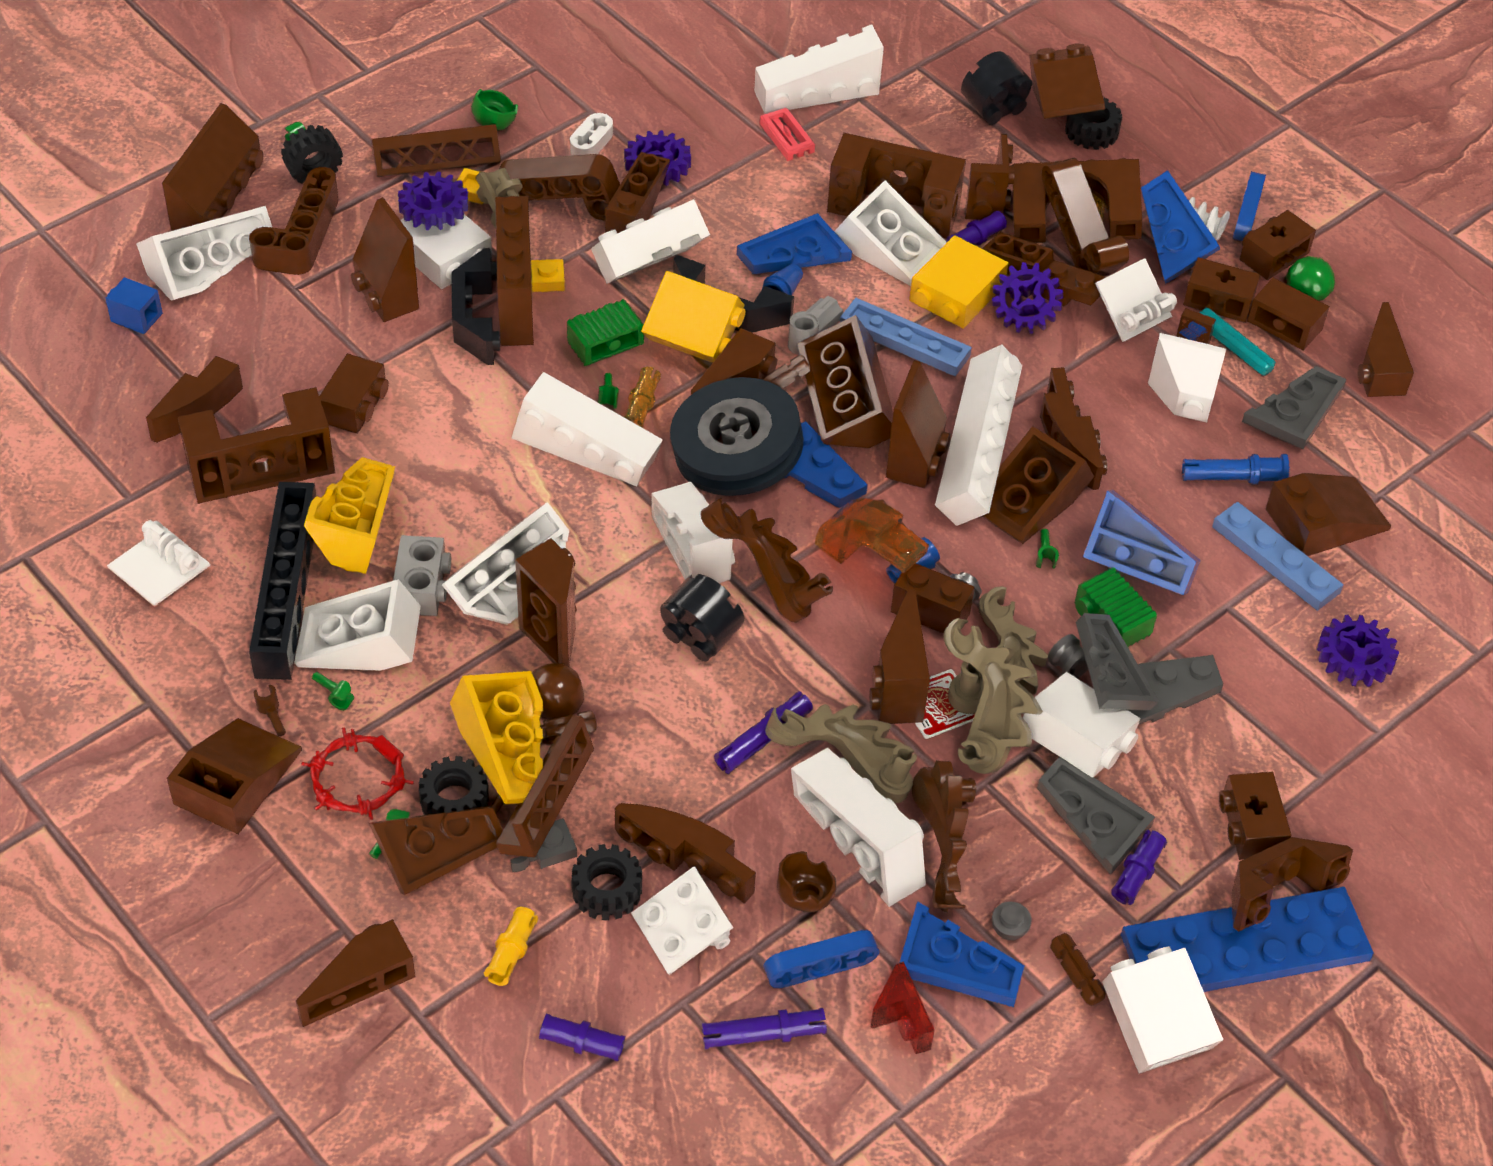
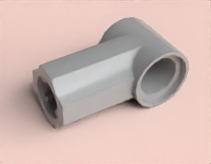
(816, 319)

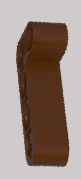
(567, 177)
(1081, 220)
(297, 246)

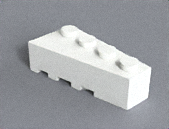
(822, 74)
(584, 431)
(862, 823)

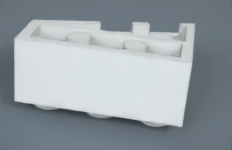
(649, 241)
(688, 539)

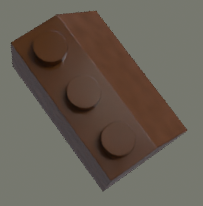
(547, 599)

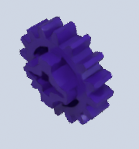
(663, 147)
(433, 200)
(1034, 286)
(1357, 650)

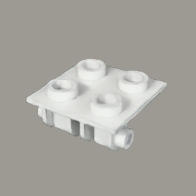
(1135, 299)
(158, 563)
(683, 921)

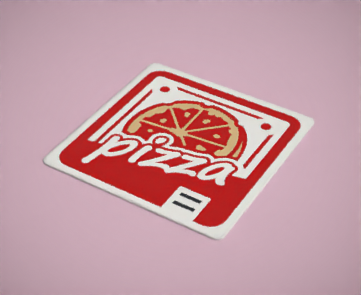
(939, 713)

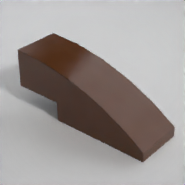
(193, 394)

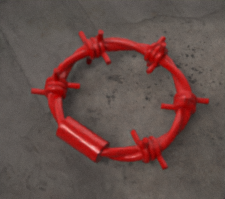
(363, 807)

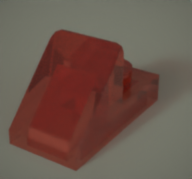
(902, 1003)

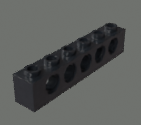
(283, 584)

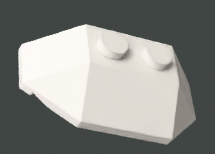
(488, 582)

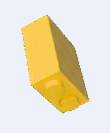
(957, 281)
(693, 317)

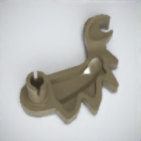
(968, 686)
(1003, 700)
(859, 741)

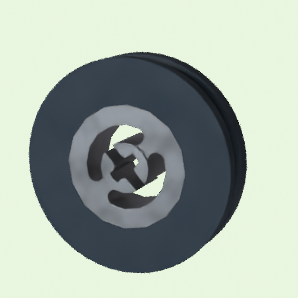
(742, 461)

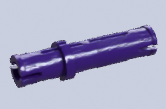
(755, 737)
(764, 1028)

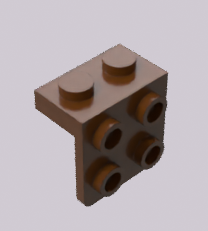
(989, 184)

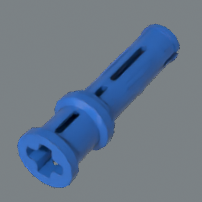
(1251, 469)

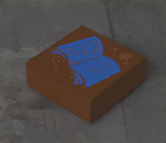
(1195, 326)

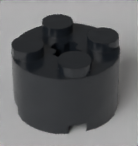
(997, 87)
(701, 616)

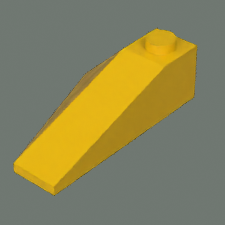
(350, 514)
(502, 728)

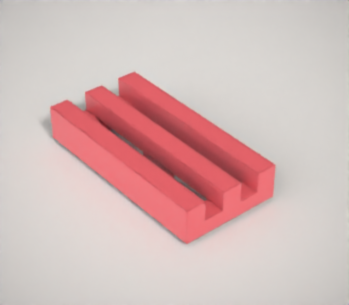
(781, 134)

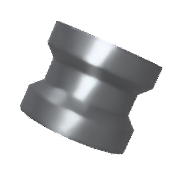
(1069, 656)

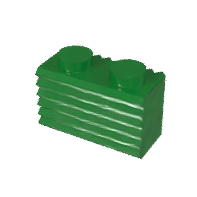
(604, 332)
(1113, 596)

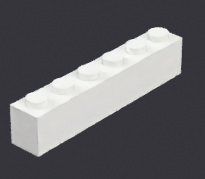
(979, 436)

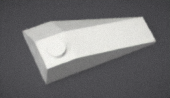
(198, 255)

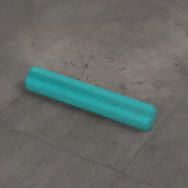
(1240, 345)

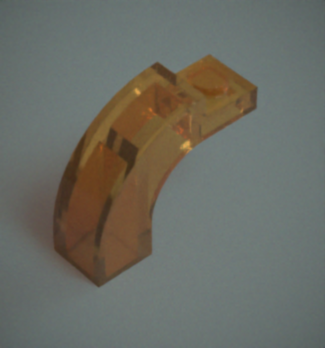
(874, 526)

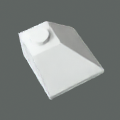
(1186, 375)

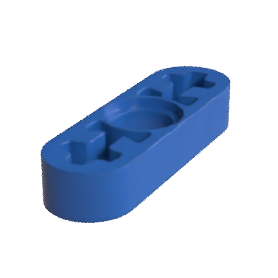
(1249, 205)
(821, 959)

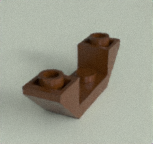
(1312, 861)

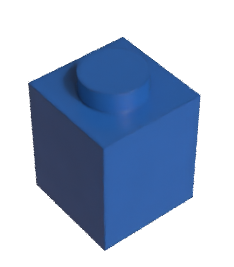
(134, 305)

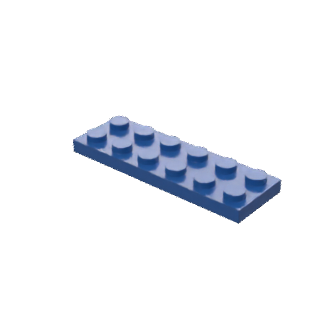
(1296, 938)

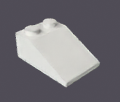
(890, 234)
(360, 630)

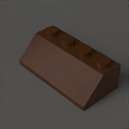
(212, 170)
(847, 386)

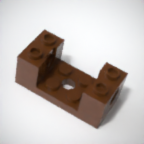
(931, 179)
(228, 465)

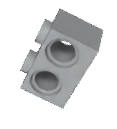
(421, 570)

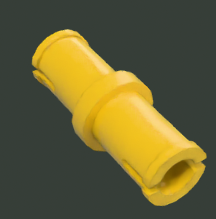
(511, 946)

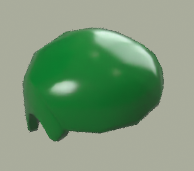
(492, 108)
(1311, 277)

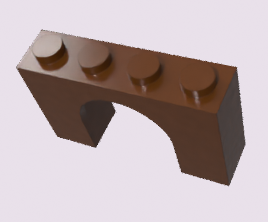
(1110, 180)
(514, 271)

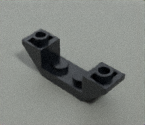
(768, 310)
(471, 333)

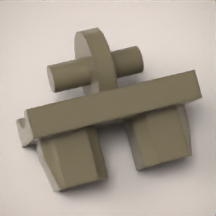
(496, 185)

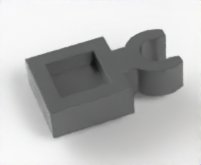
(555, 849)

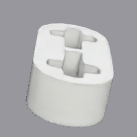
(585, 134)

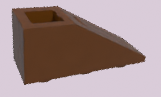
(636, 192)

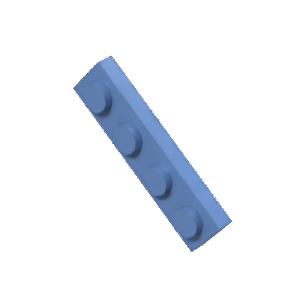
(910, 337)
(1277, 556)

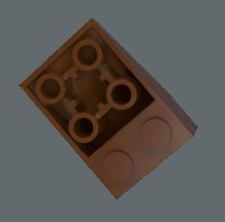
(231, 773)

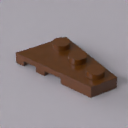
(435, 844)

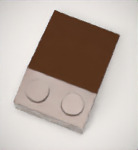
(1066, 81)
(386, 265)
(916, 431)
(1036, 485)
(1323, 511)
(903, 670)

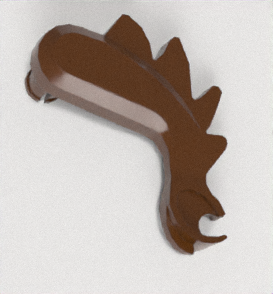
(782, 574)
(940, 800)

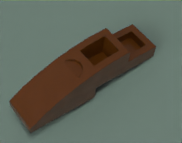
(1075, 282)
(1066, 426)
(676, 838)

